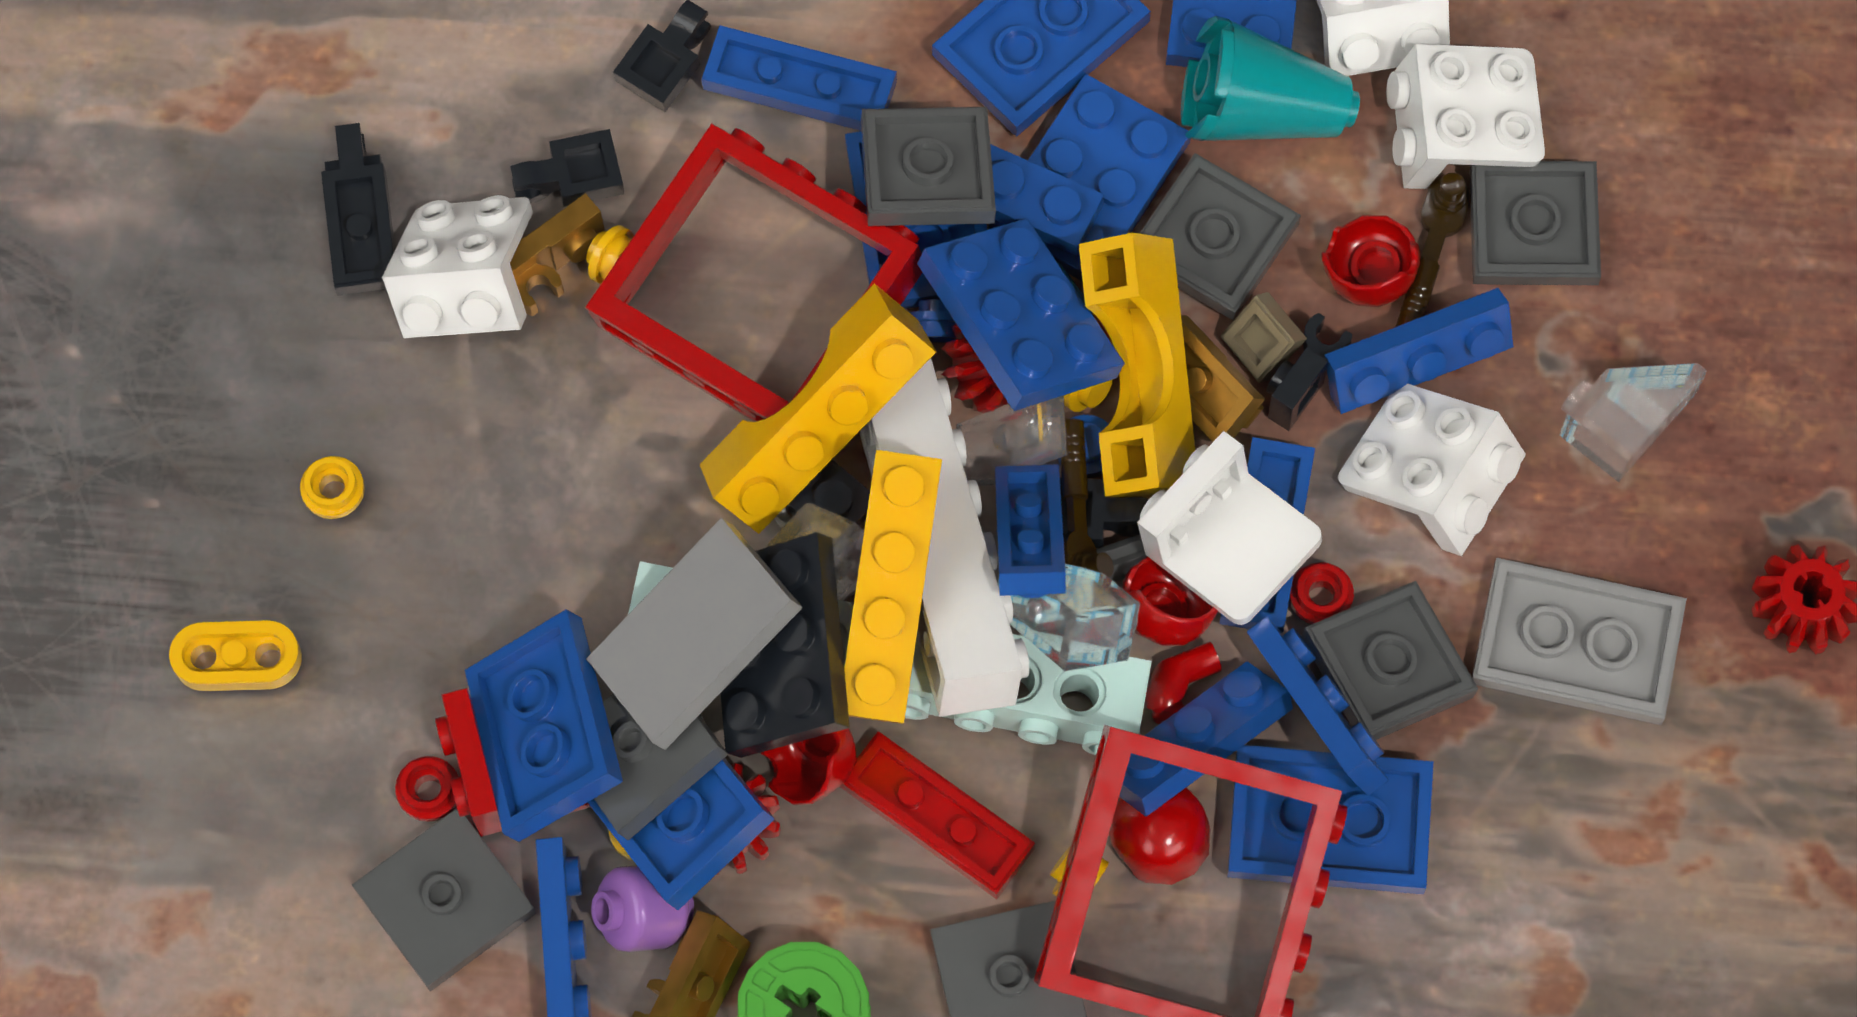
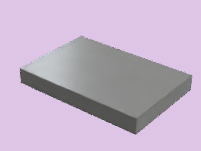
(693, 633)
(1579, 641)

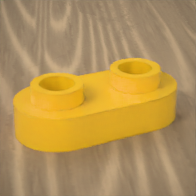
(237, 652)

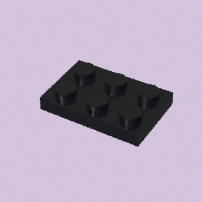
(798, 678)

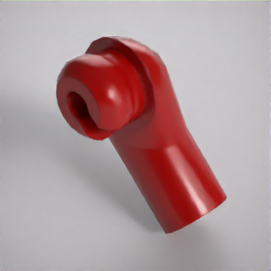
(1174, 675)

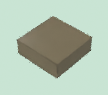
(1263, 337)

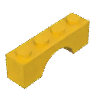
(1136, 297)
(865, 364)
(890, 585)

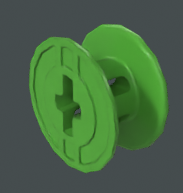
(802, 975)

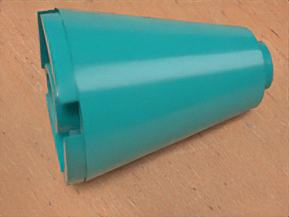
(1261, 90)

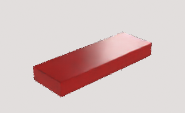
(938, 815)

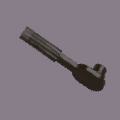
(1442, 217)
(1078, 546)

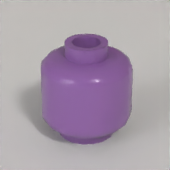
(635, 914)

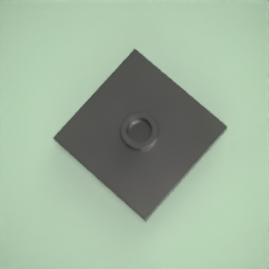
(927, 166)
(1535, 224)
(1221, 234)
(1390, 661)
(651, 774)
(444, 899)
(992, 966)

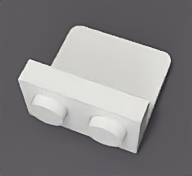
(1379, 33)
(1464, 110)
(456, 268)
(1436, 462)
(1226, 532)

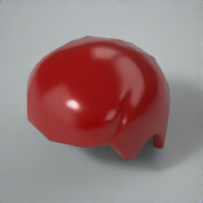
(1371, 260)
(1168, 609)
(812, 767)
(1164, 844)

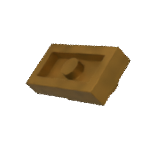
(553, 246)
(1217, 390)
(700, 970)

